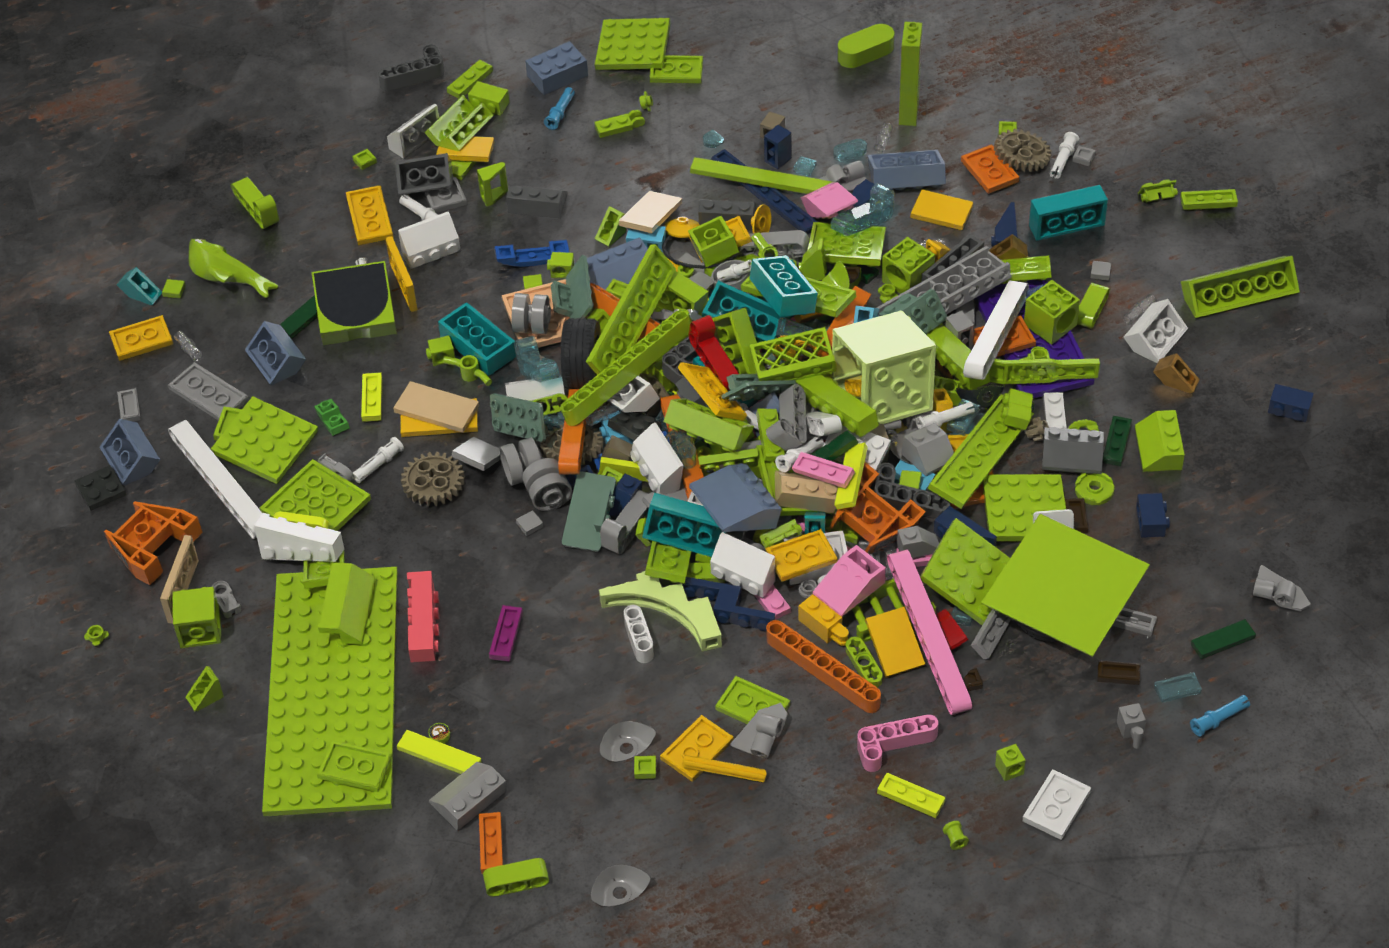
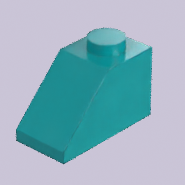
(139, 287)
(815, 521)

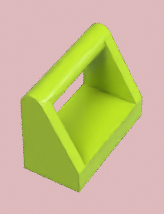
(485, 175)

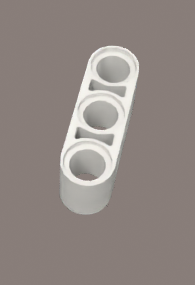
(823, 423)
(638, 634)

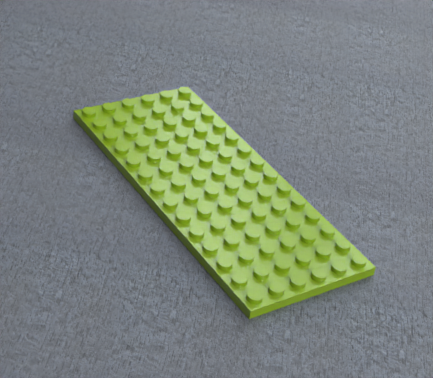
(327, 694)

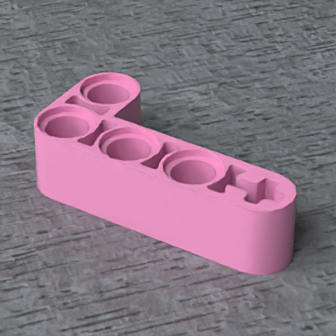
(872, 739)

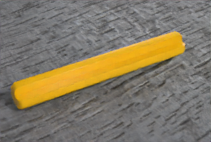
(724, 768)

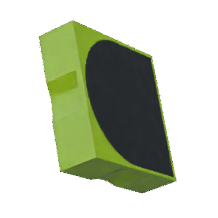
(353, 303)

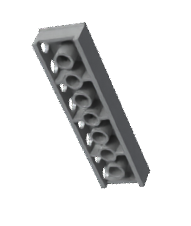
(962, 280)

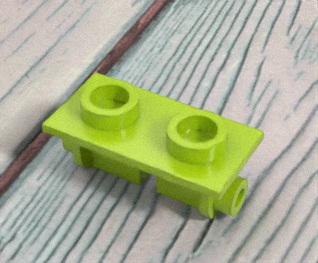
(1150, 191)
(776, 536)

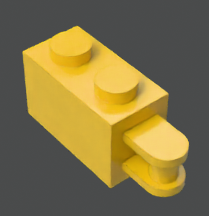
(822, 620)

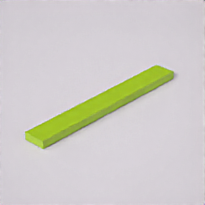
(756, 176)

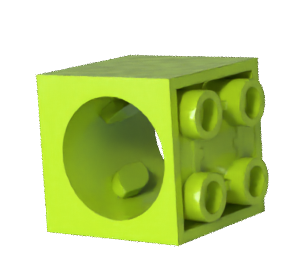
(905, 264)
(1051, 312)
(196, 617)

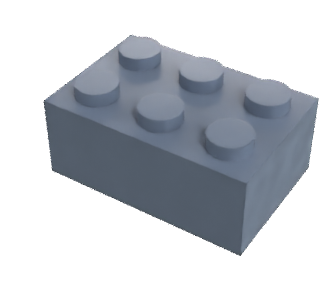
(556, 68)

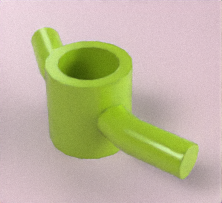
(468, 368)

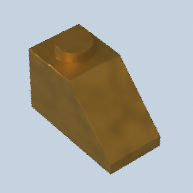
(1010, 248)
(1176, 373)

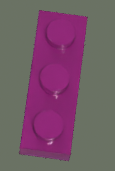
(505, 633)

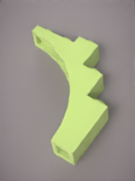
(671, 600)

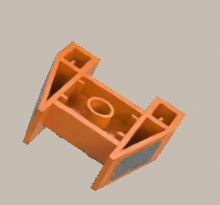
(875, 517)
(147, 532)

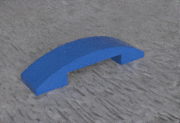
(530, 256)

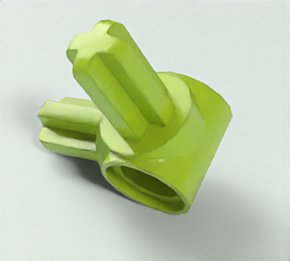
(763, 246)

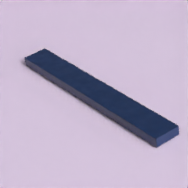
(772, 198)

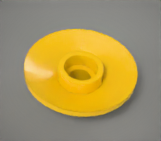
(761, 220)
(680, 226)

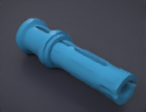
(557, 113)
(1213, 718)

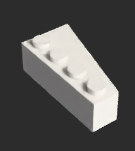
(294, 541)

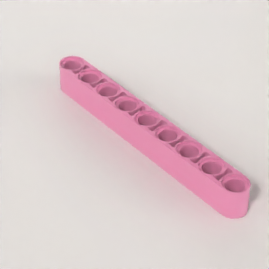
(929, 632)

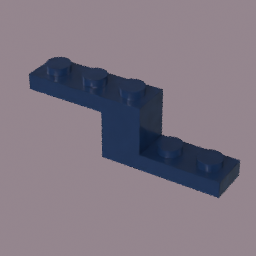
(727, 603)

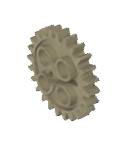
(1022, 150)
(592, 444)
(432, 478)

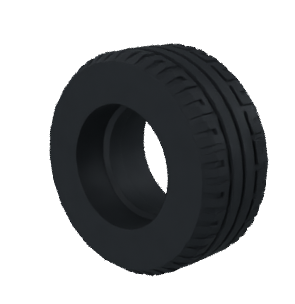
(576, 345)

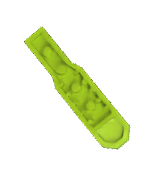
(1041, 369)

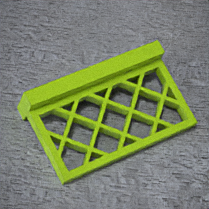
(796, 369)

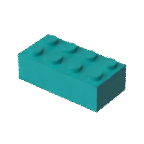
(1068, 212)
(783, 286)
(761, 314)
(479, 337)
(681, 525)

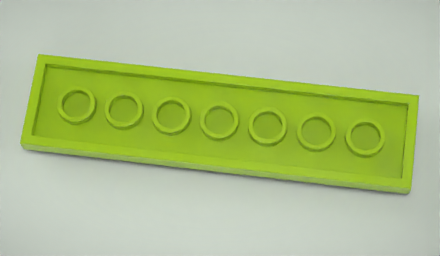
(632, 309)
(975, 457)

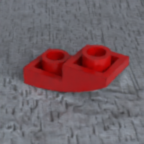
(951, 630)

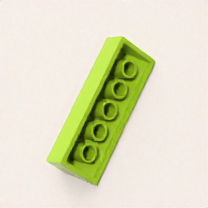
(1240, 286)

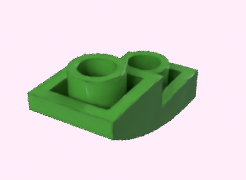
(331, 417)

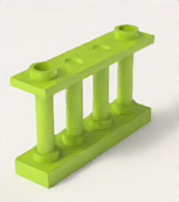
(889, 589)

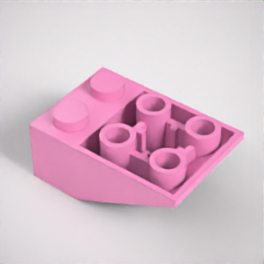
(828, 201)
(850, 581)

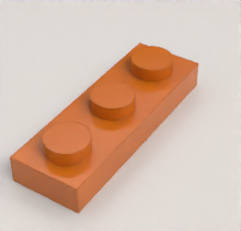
(490, 840)

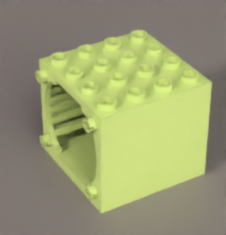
(893, 363)

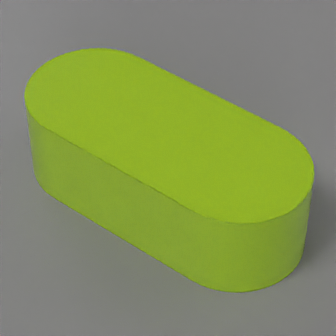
(865, 45)

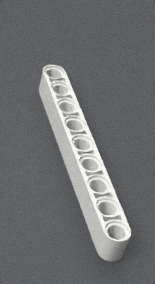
(995, 330)
(216, 476)

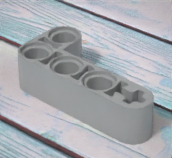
(786, 242)
(792, 427)
(619, 533)

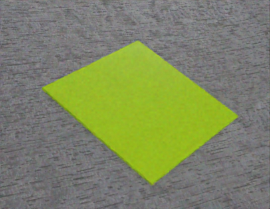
(1065, 584)

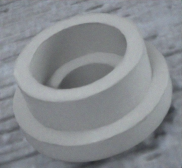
(807, 587)

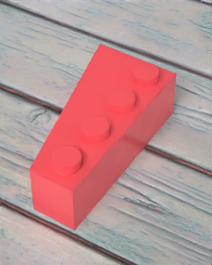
(422, 617)

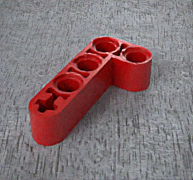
(709, 349)

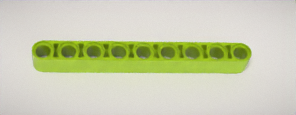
(626, 367)

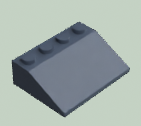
(908, 169)
(616, 263)
(737, 499)

